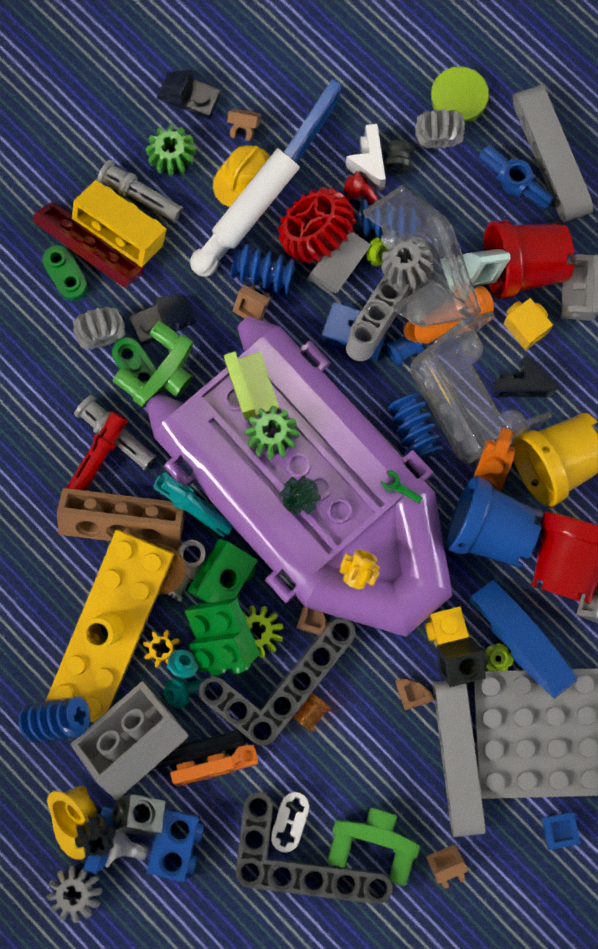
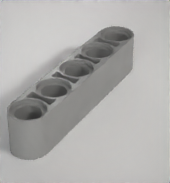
(552, 153)
(375, 319)
(459, 759)

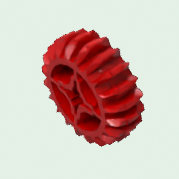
(316, 225)

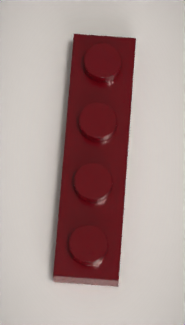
(87, 245)

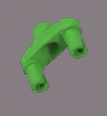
(168, 376)
(376, 830)

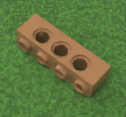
(100, 514)

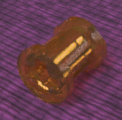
(311, 712)

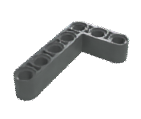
(284, 688)
(298, 869)

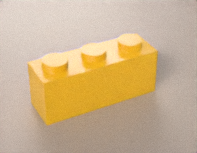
(118, 223)

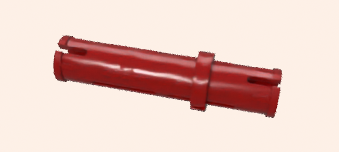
(100, 448)

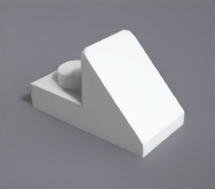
(370, 161)

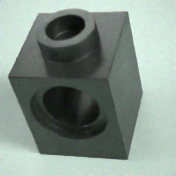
(450, 660)
(150, 812)

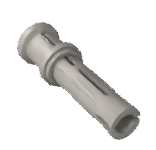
(128, 182)
(97, 416)

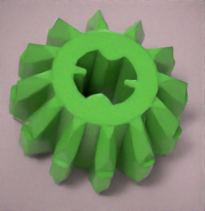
(177, 159)
(262, 427)

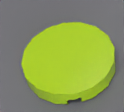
(460, 91)

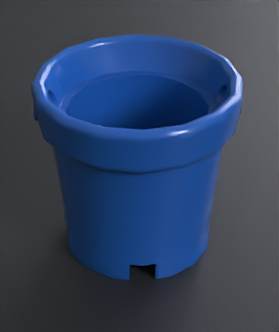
(492, 524)

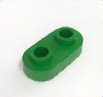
(65, 271)
(138, 364)

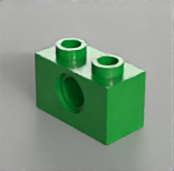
(223, 557)

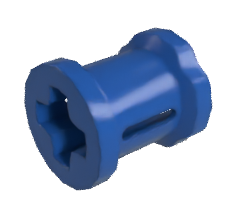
(402, 349)

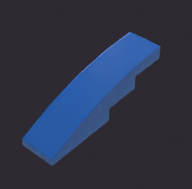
(522, 636)

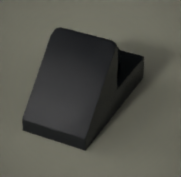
(188, 94)
(170, 310)
(532, 383)

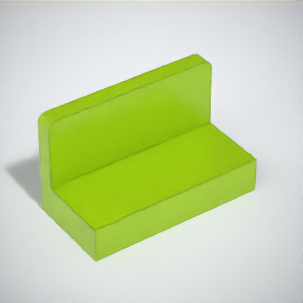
(251, 383)

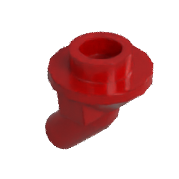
(357, 186)

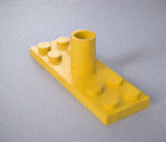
(122, 603)

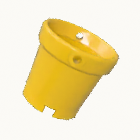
(557, 458)

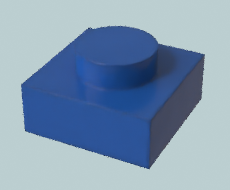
(560, 830)

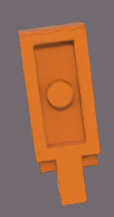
(496, 459)
(216, 766)

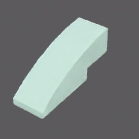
(486, 266)

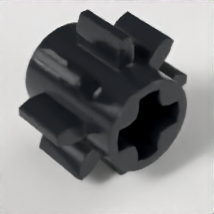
(95, 836)

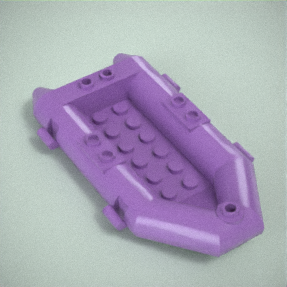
(346, 463)

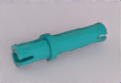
(184, 498)

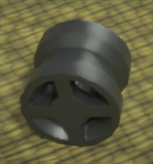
(399, 157)

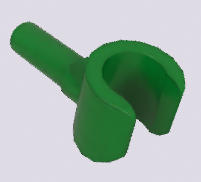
(400, 488)

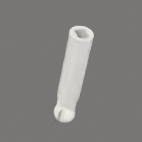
(244, 212)

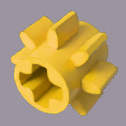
(359, 569)
(159, 641)

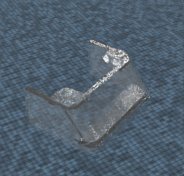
(448, 290)
(459, 396)

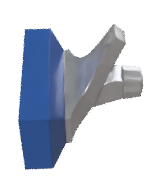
(122, 847)

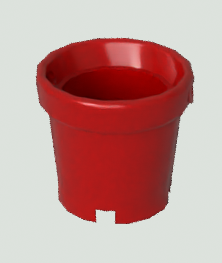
(536, 255)
(567, 557)

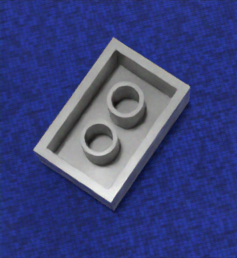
(129, 740)

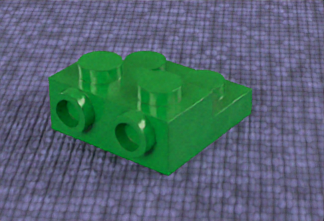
(221, 637)

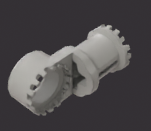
(190, 568)

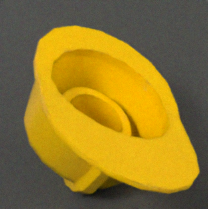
(238, 172)
(68, 811)

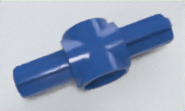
(526, 187)

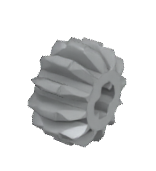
(440, 129)
(407, 263)
(99, 328)
(67, 903)

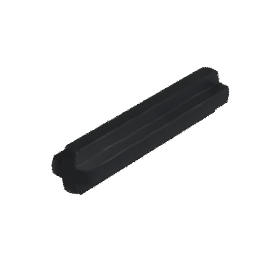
(203, 748)

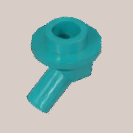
(182, 664)
(178, 691)

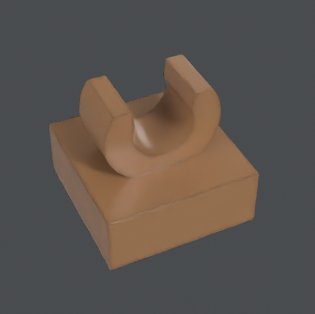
(244, 119)
(251, 303)
(447, 865)

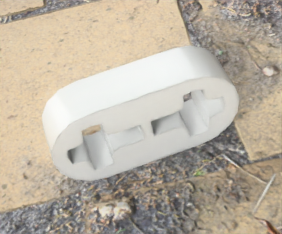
(297, 824)

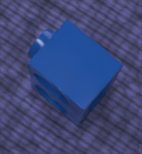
(168, 842)

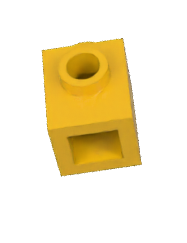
(527, 322)
(446, 627)

